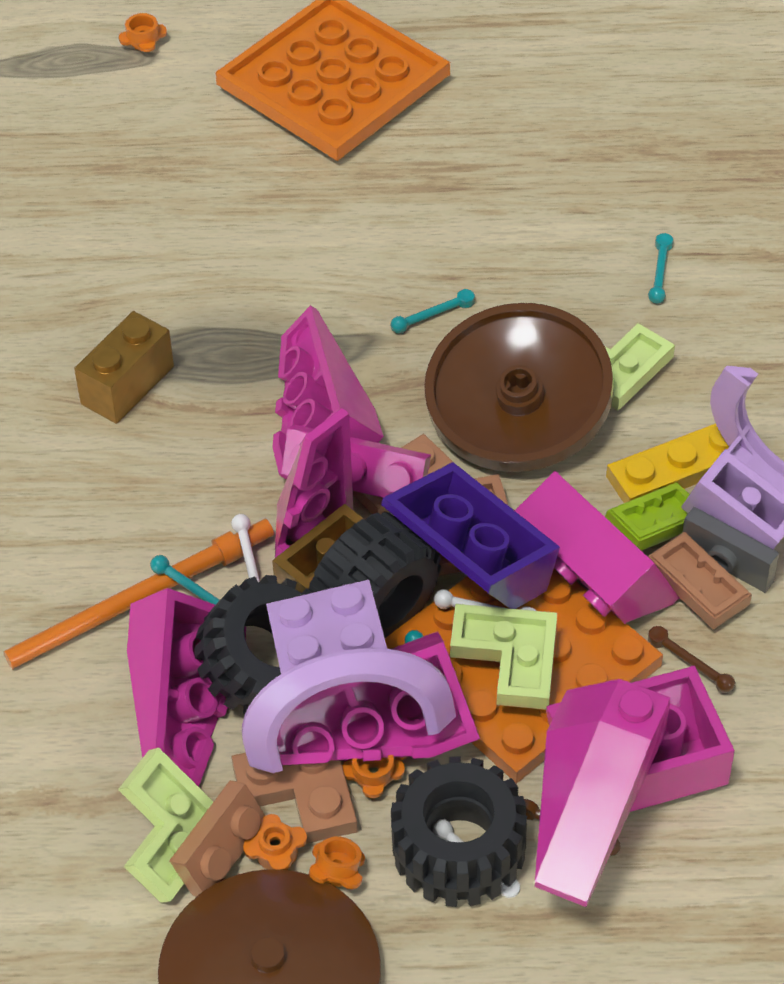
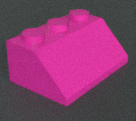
(596, 553)
(695, 747)

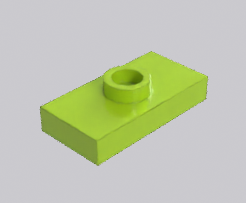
(651, 517)

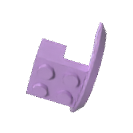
(747, 478)
(331, 642)

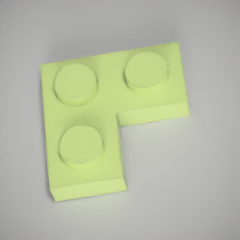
(636, 362)
(515, 638)
(174, 808)

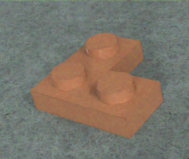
(317, 789)

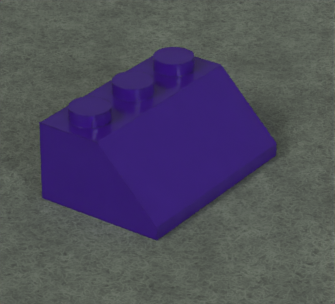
(477, 534)

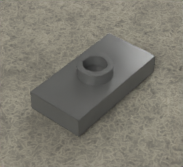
(733, 550)

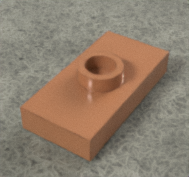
(700, 580)

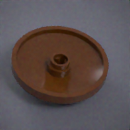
(519, 387)
(270, 931)

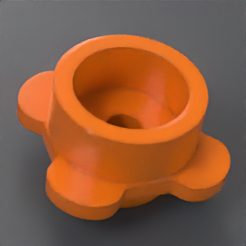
(142, 32)
(373, 783)
(276, 856)
(337, 862)

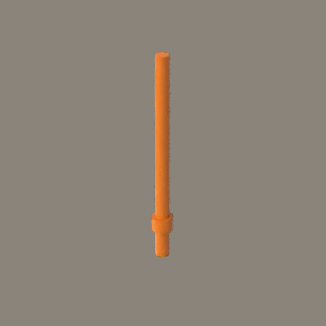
(224, 550)

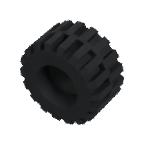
(392, 558)
(223, 644)
(459, 868)

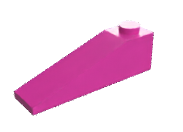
(319, 384)
(317, 481)
(168, 693)
(374, 719)
(591, 776)

